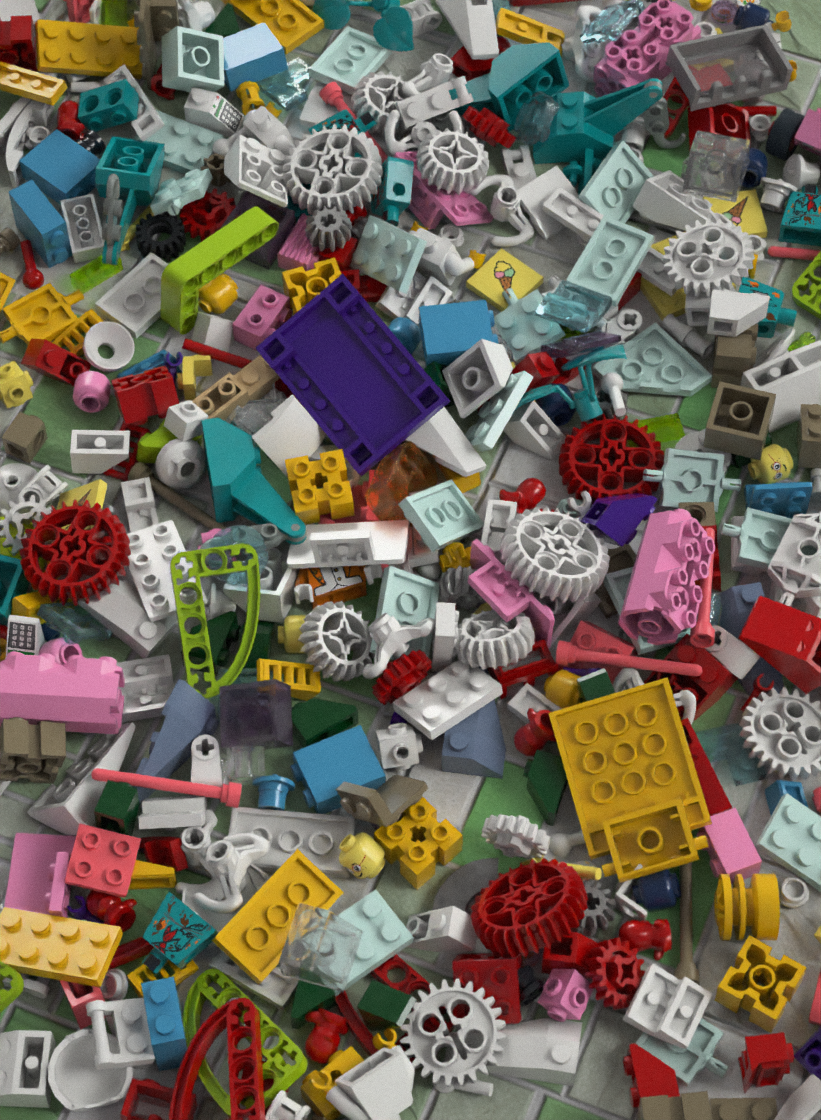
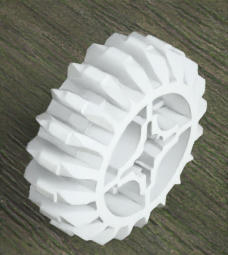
(372, 95)
(452, 161)
(491, 642)
(330, 648)

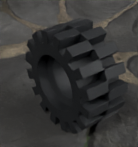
(160, 224)

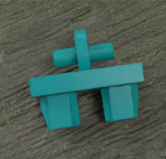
(583, 172)

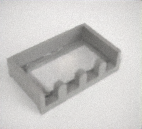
(729, 67)

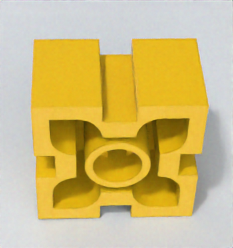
(305, 285)
(328, 473)
(418, 859)
(756, 965)

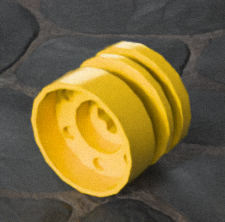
(747, 907)

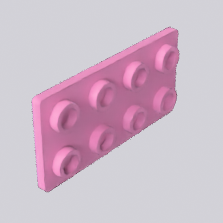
(431, 204)
(505, 594)
(39, 873)

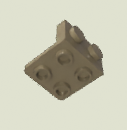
(385, 803)

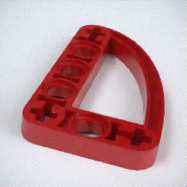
(410, 983)
(223, 1018)

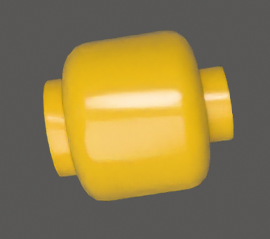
(218, 294)
(562, 689)

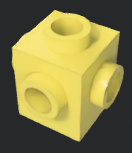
(14, 385)

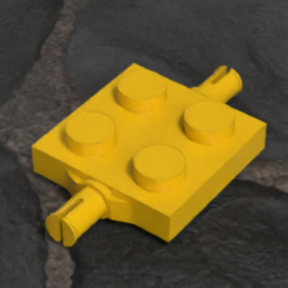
(40, 314)

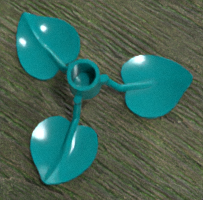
(392, 31)
(585, 399)

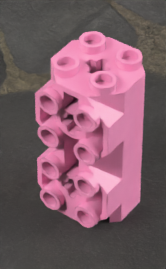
(644, 51)
(662, 582)
(76, 693)

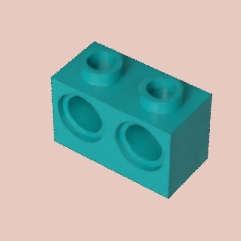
(108, 106)

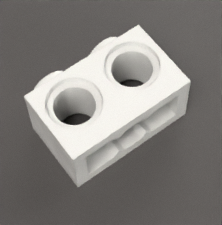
(496, 521)

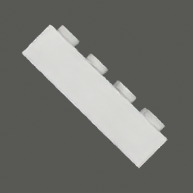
(83, 227)
(444, 636)

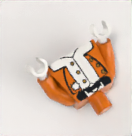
(334, 583)

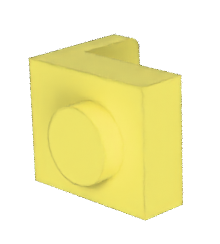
(193, 367)

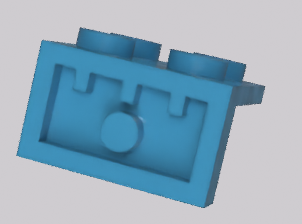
(779, 498)

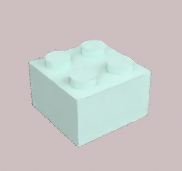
(192, 60)

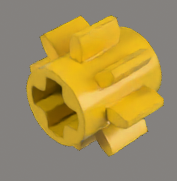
(454, 556)

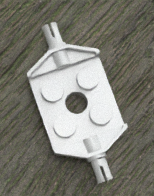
(791, 569)
(249, 885)

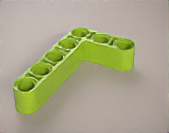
(208, 260)

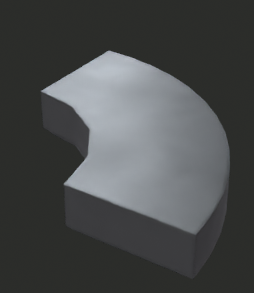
(466, 884)

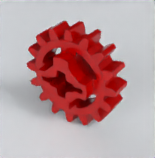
(489, 127)
(206, 214)
(401, 676)
(615, 972)

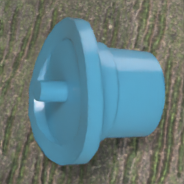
(273, 791)

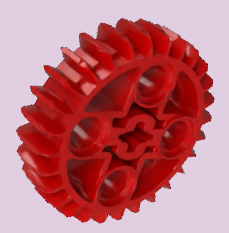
(575, 449)
(75, 552)
(529, 908)

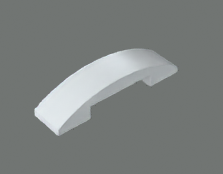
(33, 115)
(148, 119)
(139, 504)

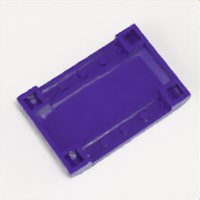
(352, 375)

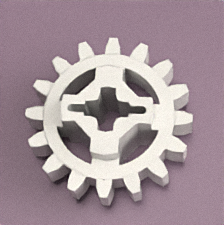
(17, 520)
(515, 836)

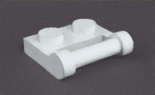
(130, 1032)

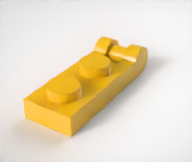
(527, 30)

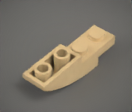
(232, 390)

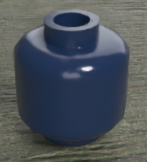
(751, 16)
(756, 169)
(556, 407)
(657, 891)

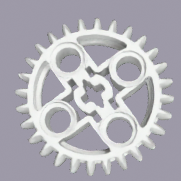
(327, 170)
(554, 554)

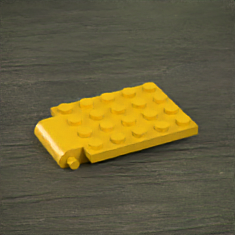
(633, 780)

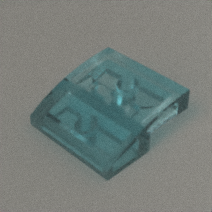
(574, 306)

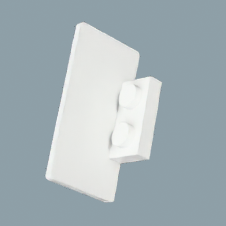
(351, 544)
(150, 569)

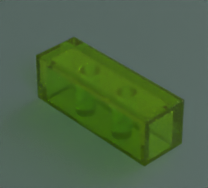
(94, 274)

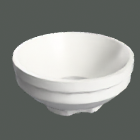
(115, 337)
(174, 456)

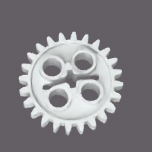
(708, 257)
(786, 733)
(479, 1020)

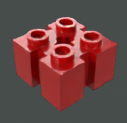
(18, 42)
(145, 395)

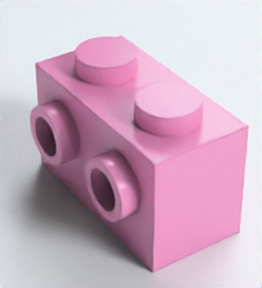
(261, 317)
(730, 846)

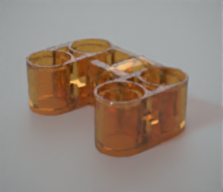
(396, 476)

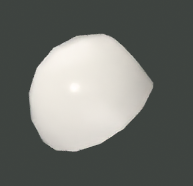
(77, 1080)

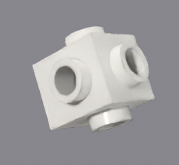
(398, 746)

